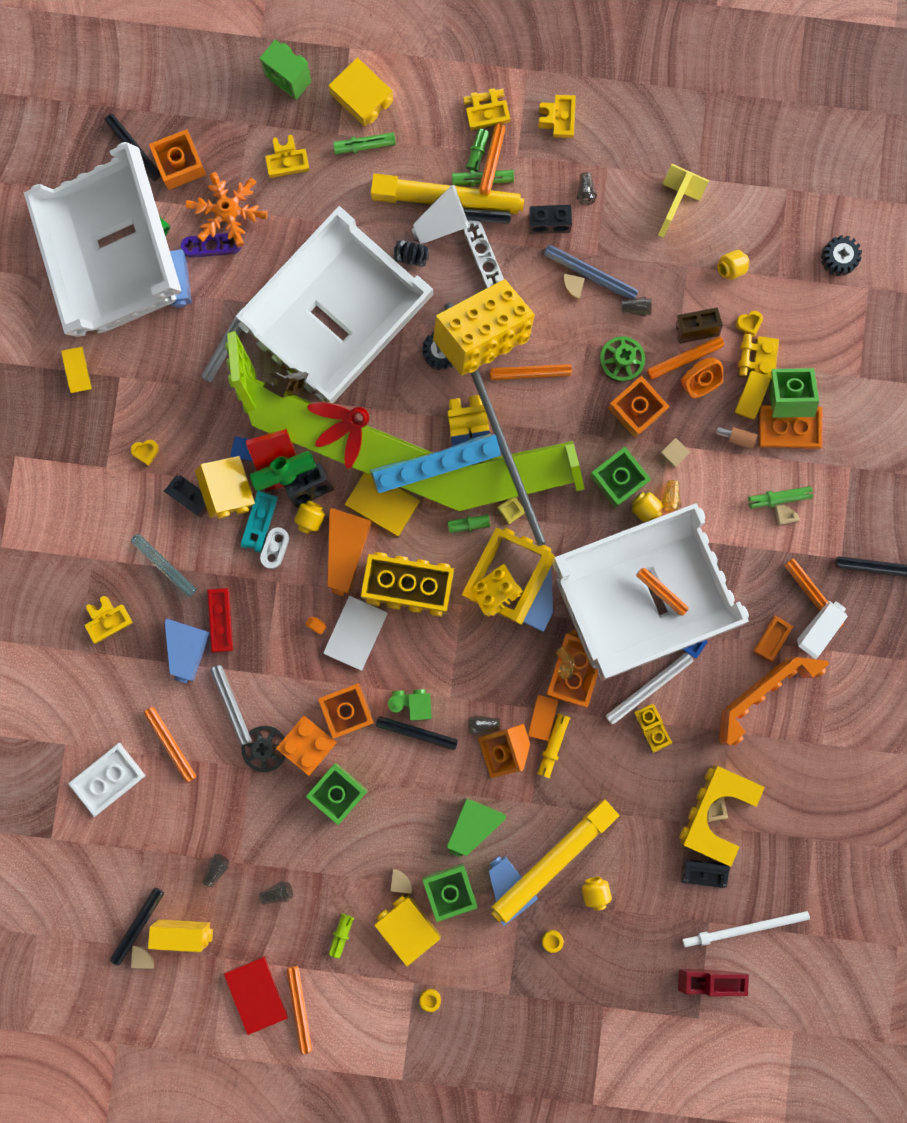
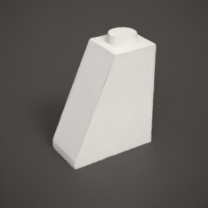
(441, 218)
(822, 629)

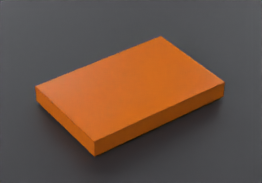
(790, 431)

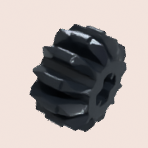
(411, 253)

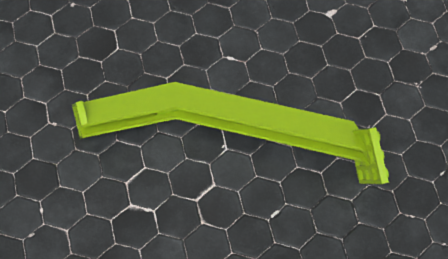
(457, 489)

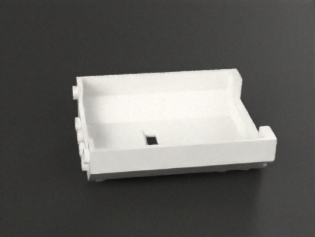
(110, 283)
(353, 286)
(615, 607)

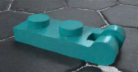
(259, 521)

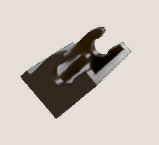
(699, 325)
(288, 384)

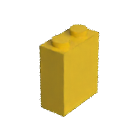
(361, 92)
(224, 487)
(407, 929)
(179, 935)

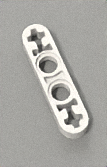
(487, 256)

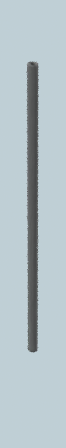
(506, 454)

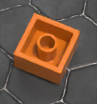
(177, 159)
(638, 407)
(346, 710)
(306, 745)

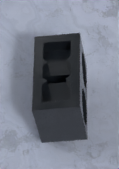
(550, 219)
(309, 485)

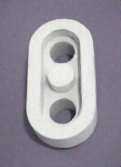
(272, 547)

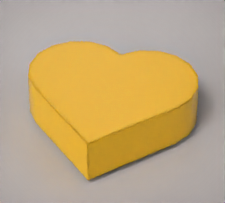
(749, 323)
(145, 451)

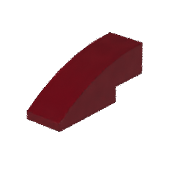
(713, 982)

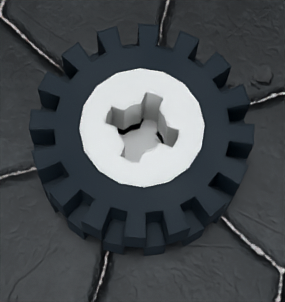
(834, 258)
(434, 355)

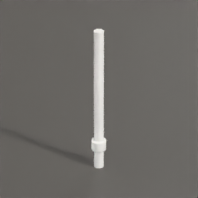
(705, 938)

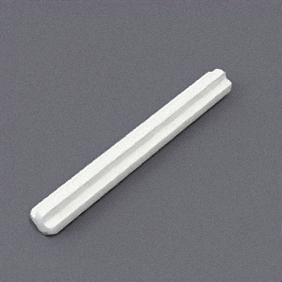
(649, 688)

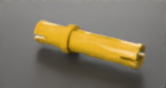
(553, 746)

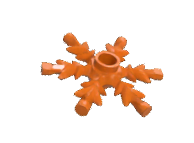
(226, 209)

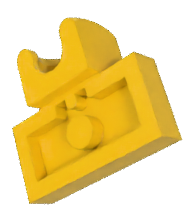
(559, 116)
(286, 159)
(106, 620)

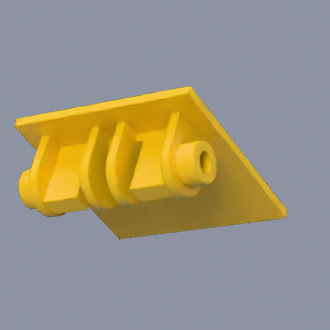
(495, 590)

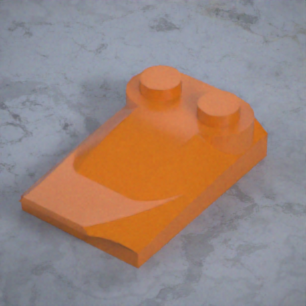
(580, 685)

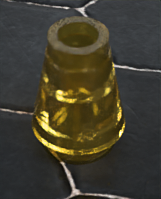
(671, 498)

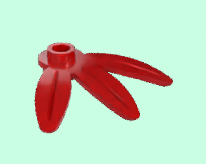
(348, 424)

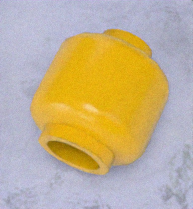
(733, 264)
(647, 507)
(309, 517)
(596, 893)

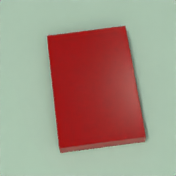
(269, 447)
(256, 995)

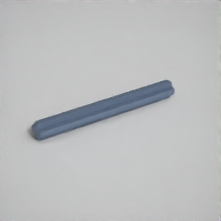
(590, 272)

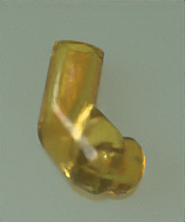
(567, 663)

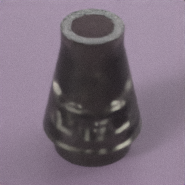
(586, 190)
(639, 306)
(481, 725)
(215, 869)
(278, 893)

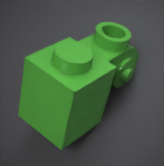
(418, 703)

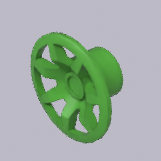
(623, 358)

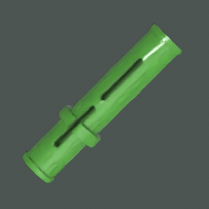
(364, 143)
(457, 178)
(772, 498)

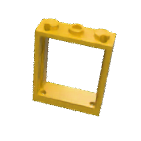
(535, 582)

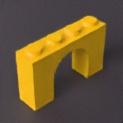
(697, 833)

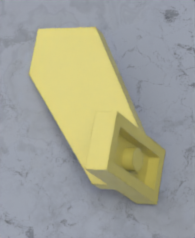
(685, 183)

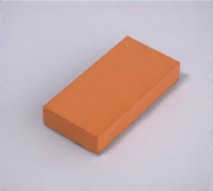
(773, 639)
(542, 717)

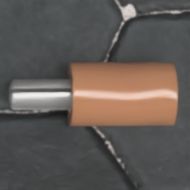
(738, 436)

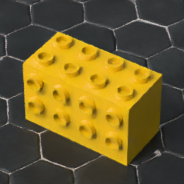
(483, 327)
(407, 584)

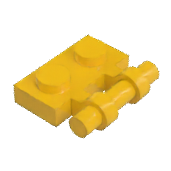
(488, 114)
(765, 355)

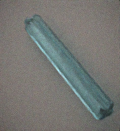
(163, 565)

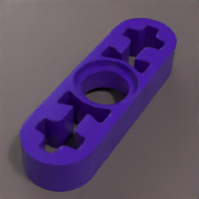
(196, 251)

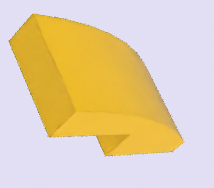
(76, 369)
(752, 395)
(653, 728)

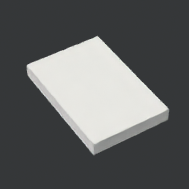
(355, 633)
(106, 779)

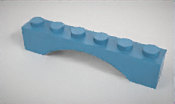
(436, 463)

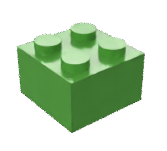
(286, 69)
(793, 393)
(620, 477)
(337, 793)
(450, 892)

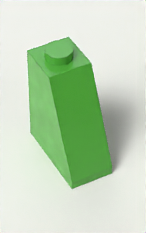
(473, 826)

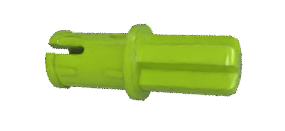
(340, 936)

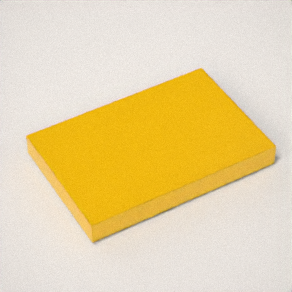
(387, 509)

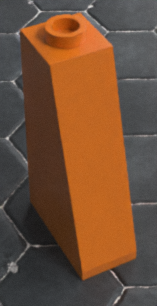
(346, 545)

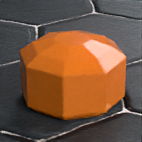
(316, 625)

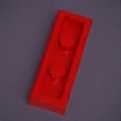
(220, 620)

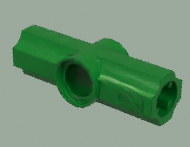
(283, 470)

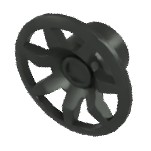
(263, 749)

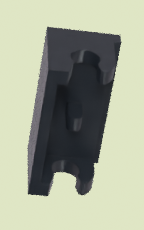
(187, 495)
(705, 873)

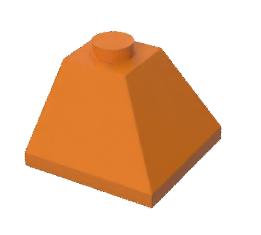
(505, 750)

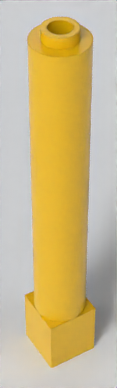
(390, 189)
(591, 825)

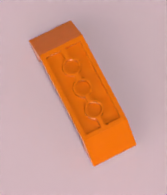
(730, 729)

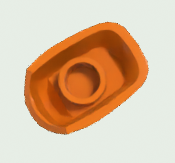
(703, 377)

